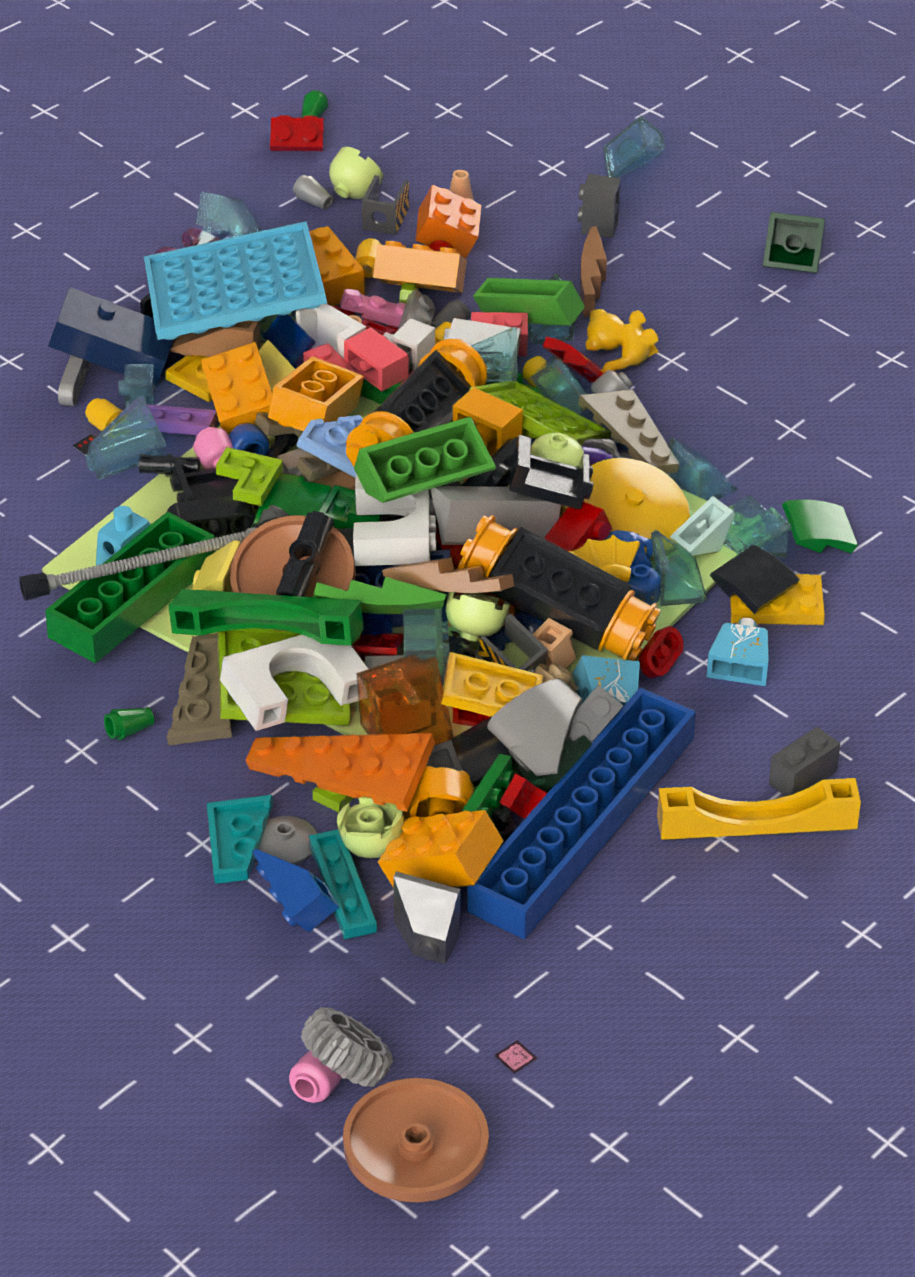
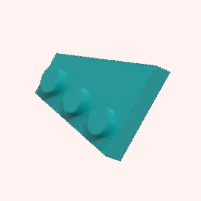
(234, 833)

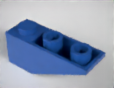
(301, 893)

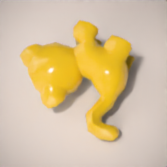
(609, 332)

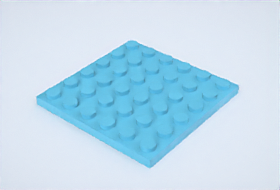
(233, 281)

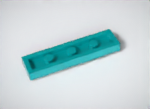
(342, 879)

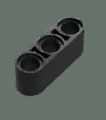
(216, 515)

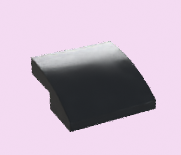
(755, 578)
(478, 750)

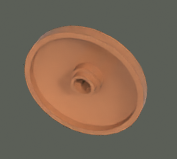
(265, 554)
(415, 1140)

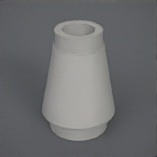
(312, 192)

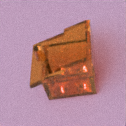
(404, 699)

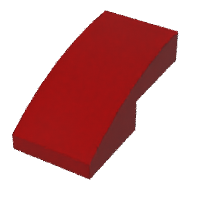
(521, 796)

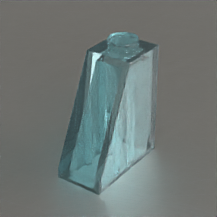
(124, 440)

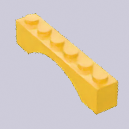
(822, 807)

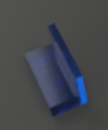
(289, 339)

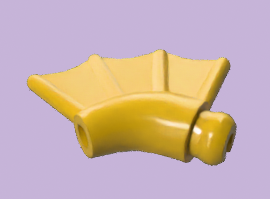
(610, 555)

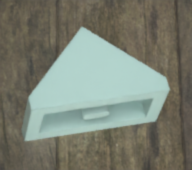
(705, 528)

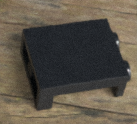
(548, 478)
(201, 484)

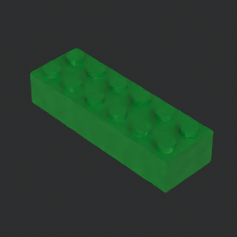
(111, 607)

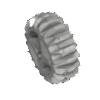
(346, 1046)

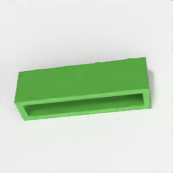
(544, 300)

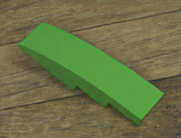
(389, 599)

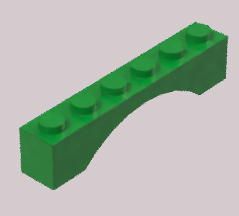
(217, 611)

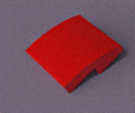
(574, 359)

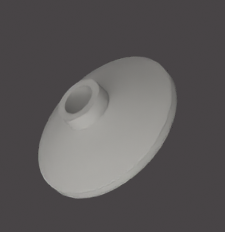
(287, 839)

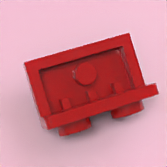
(296, 133)

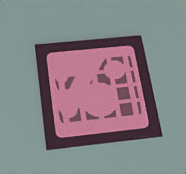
(515, 1056)

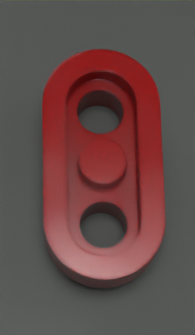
(661, 652)

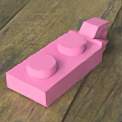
(372, 307)

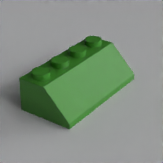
(422, 460)

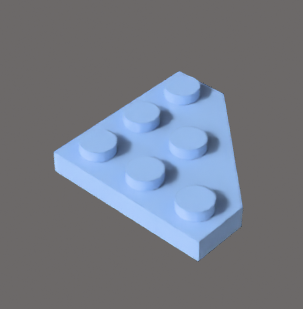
(329, 440)

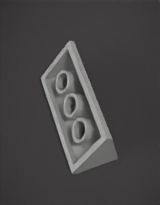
(462, 507)

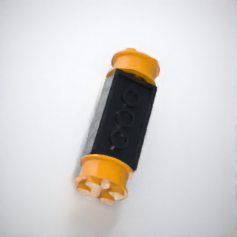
(423, 397)
(562, 588)

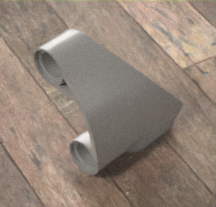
(537, 725)

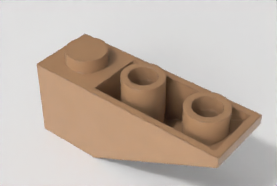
(218, 339)

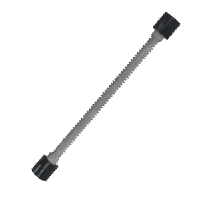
(40, 584)

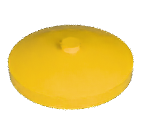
(638, 497)

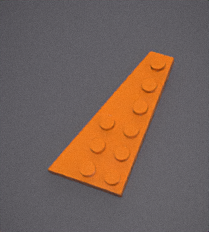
(351, 765)

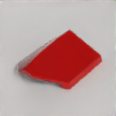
(379, 645)

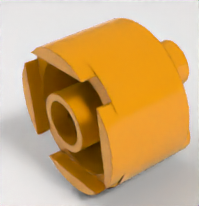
(441, 792)

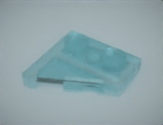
(500, 355)

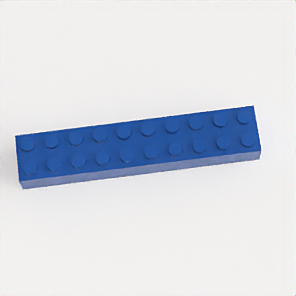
(581, 813)

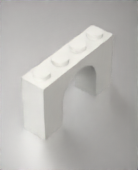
(394, 541)
(263, 703)

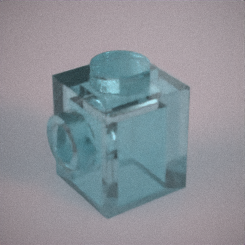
(137, 382)

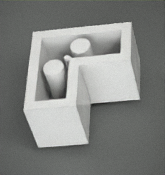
(415, 339)

